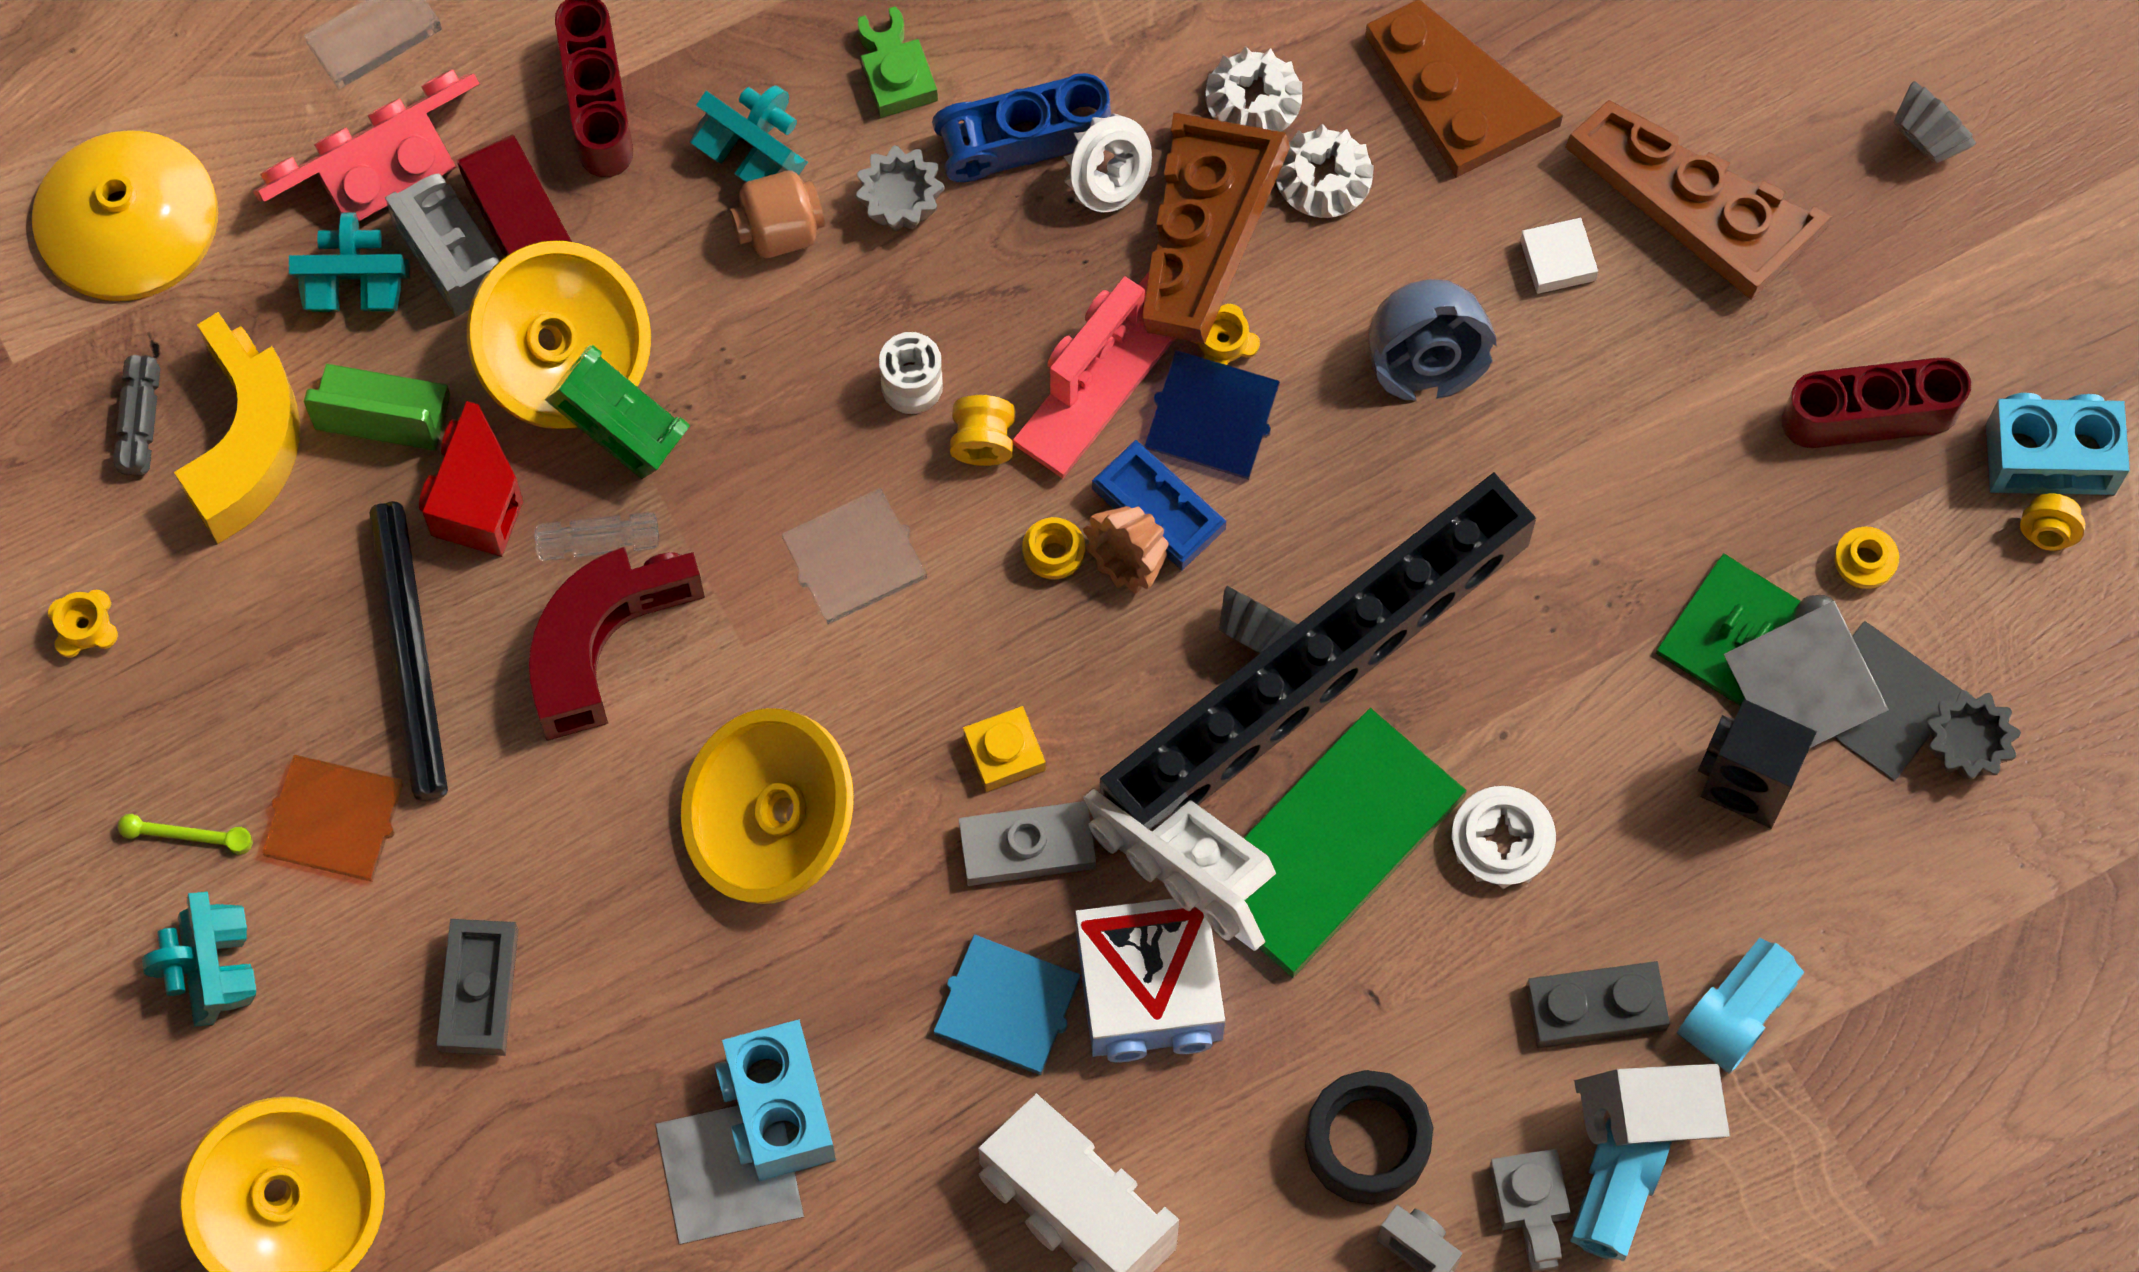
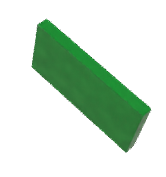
(1344, 836)

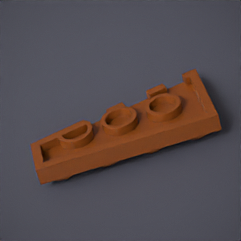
(1210, 208)
(1719, 216)

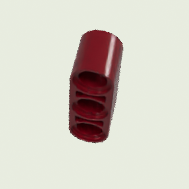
(594, 110)
(510, 196)
(1896, 383)

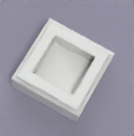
(1559, 255)

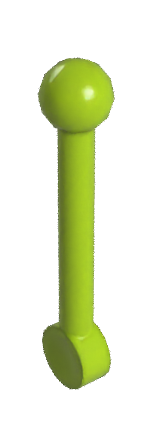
(236, 839)

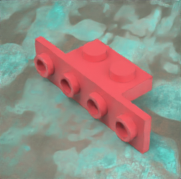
(381, 158)
(1092, 377)

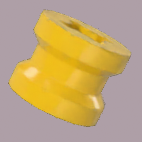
(982, 430)

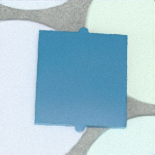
(1007, 1004)

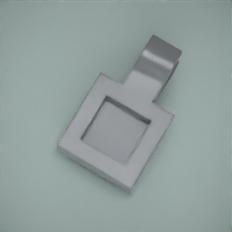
(1532, 1196)

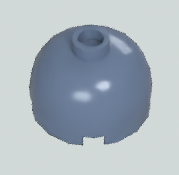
(1429, 339)

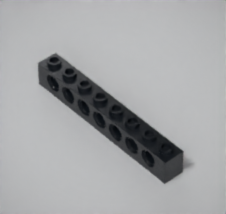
(1322, 655)

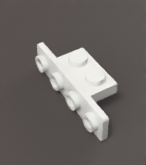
(1194, 858)

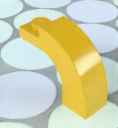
(257, 455)

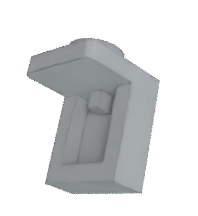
(1418, 1241)

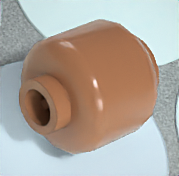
(778, 214)

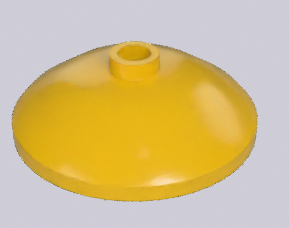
(129, 244)
(573, 295)
(740, 801)
(329, 1199)

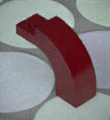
(582, 620)

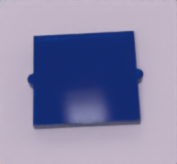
(1212, 414)

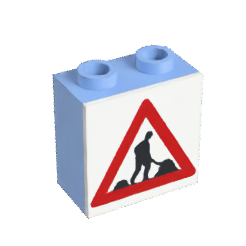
(1149, 979)

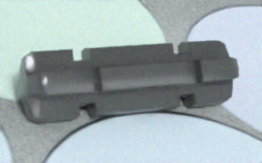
(136, 415)

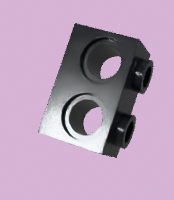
(1754, 762)

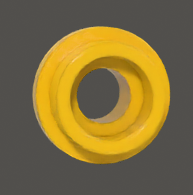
(2053, 522)
(1053, 531)
(1858, 572)

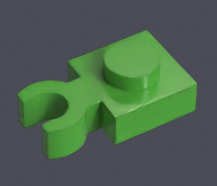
(894, 69)

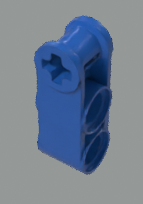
(990, 123)

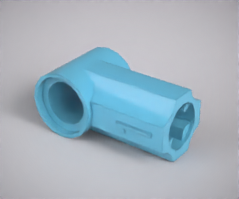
(1733, 1016)
(1617, 1195)

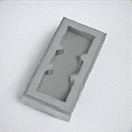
(1027, 843)

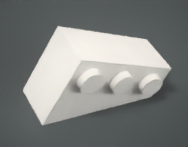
(1074, 1194)

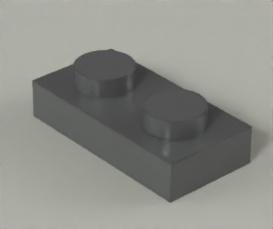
(477, 987)
(1597, 1004)

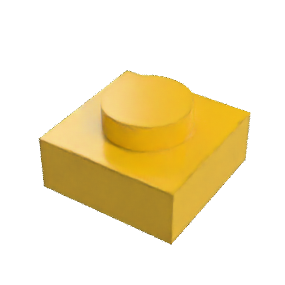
(1004, 749)

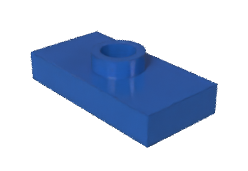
(1144, 481)

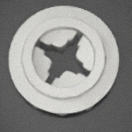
(1272, 112)
(1126, 171)
(1335, 193)
(1524, 817)

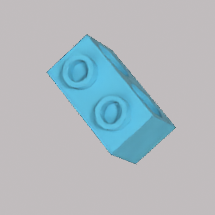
(2060, 460)
(787, 1098)

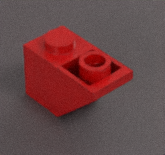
(475, 490)

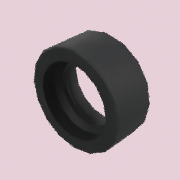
(1376, 1087)

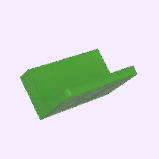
(378, 406)

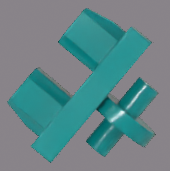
(724, 126)
(321, 273)
(202, 932)

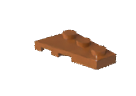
(1457, 89)

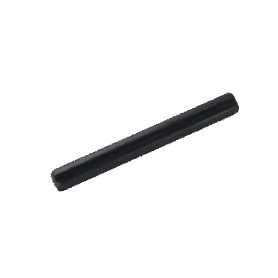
(408, 651)

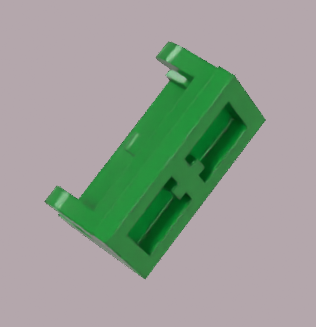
(616, 413)

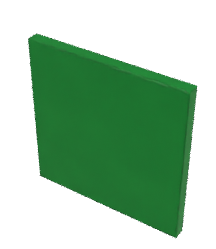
(1724, 614)

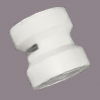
(915, 386)

